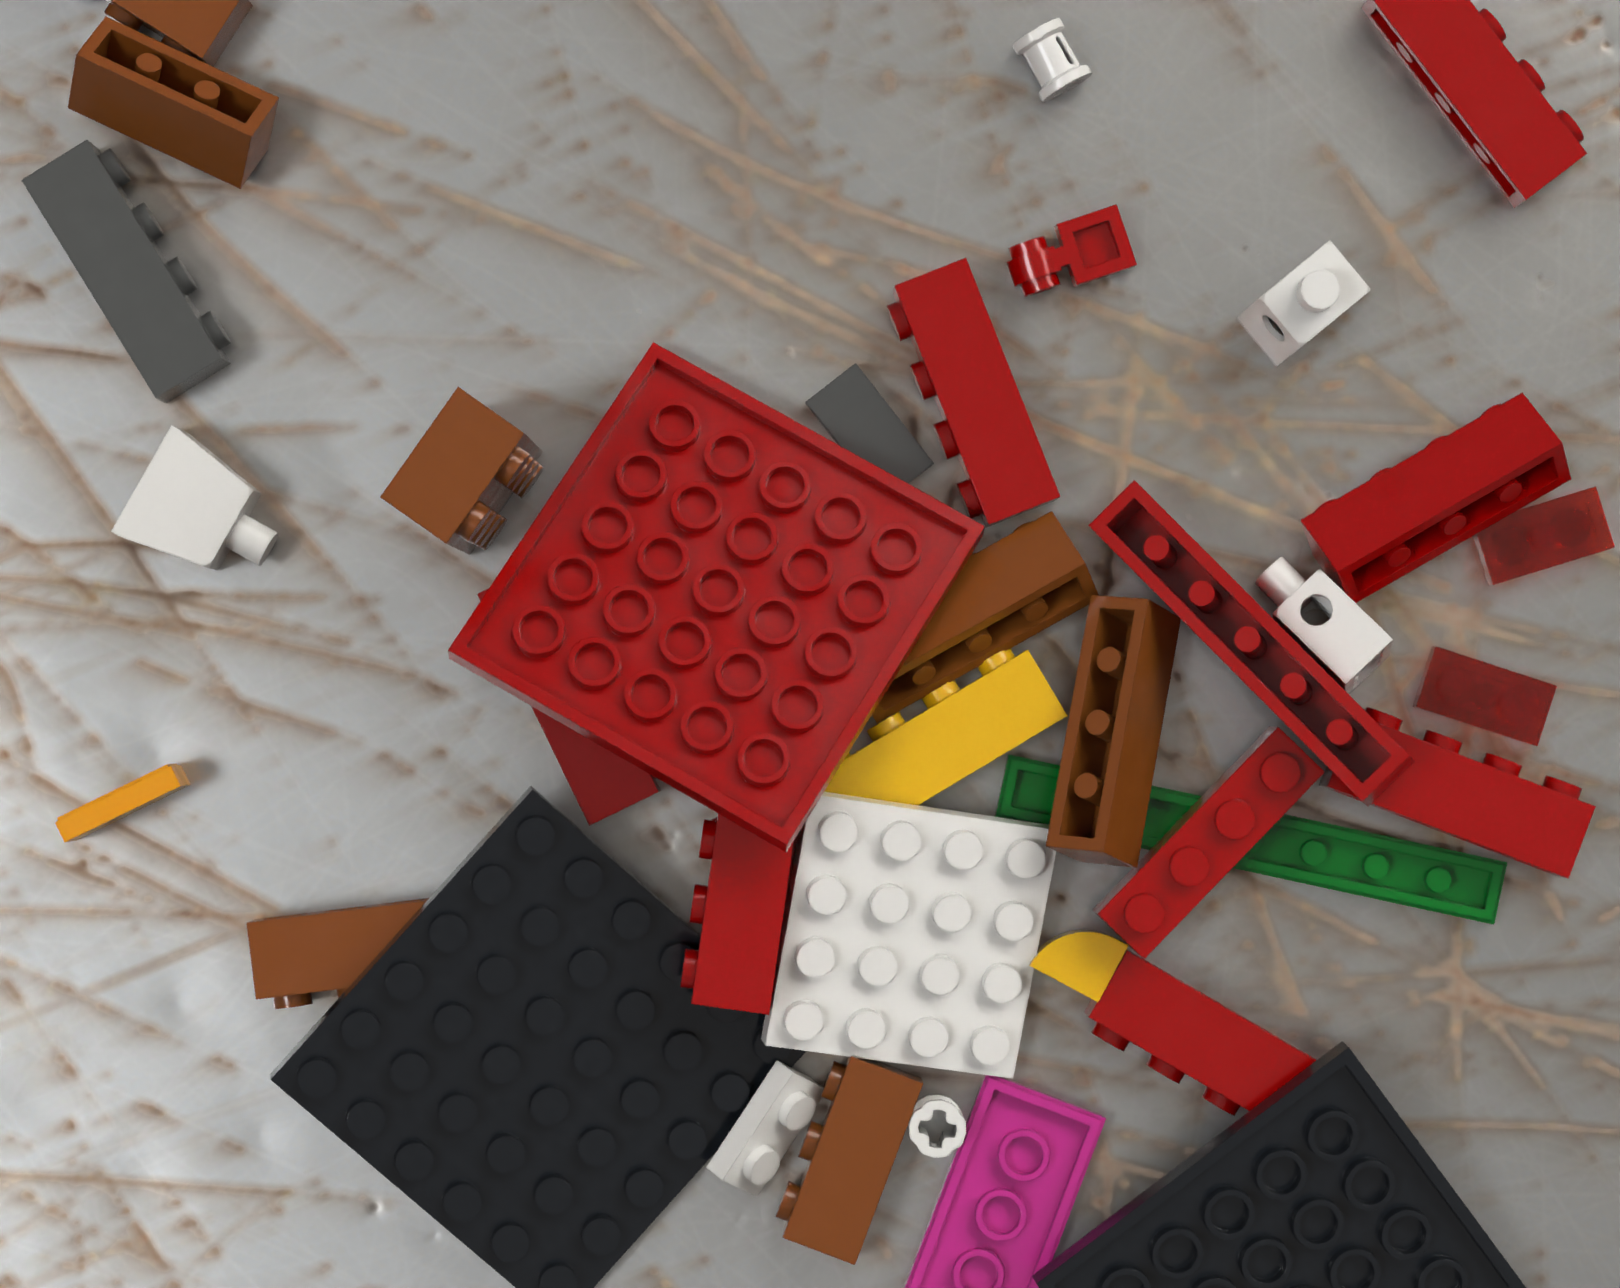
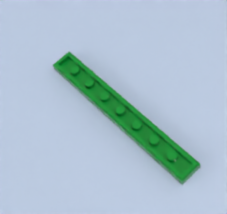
(1303, 850)

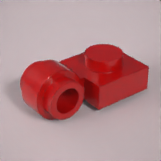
(1089, 247)

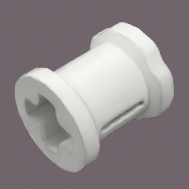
(1051, 60)
(949, 1139)

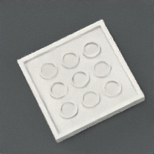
(910, 935)

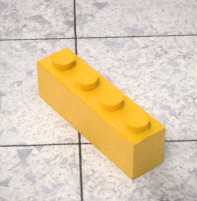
(954, 733)

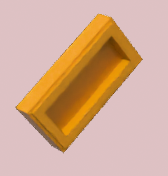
(122, 802)

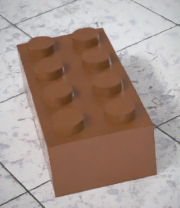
(465, 474)

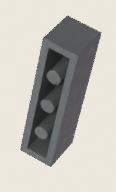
(127, 271)

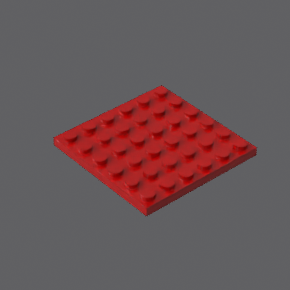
(717, 595)

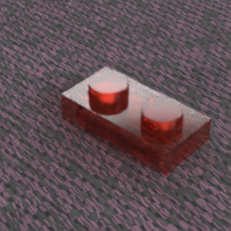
(1544, 536)
(1484, 696)

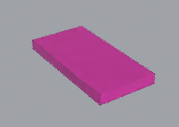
(1006, 1190)

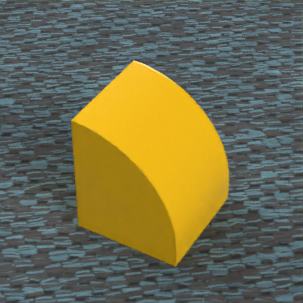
(1081, 960)

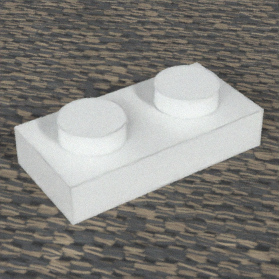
(766, 1129)

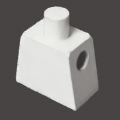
(1303, 303)
(194, 507)
(1344, 646)

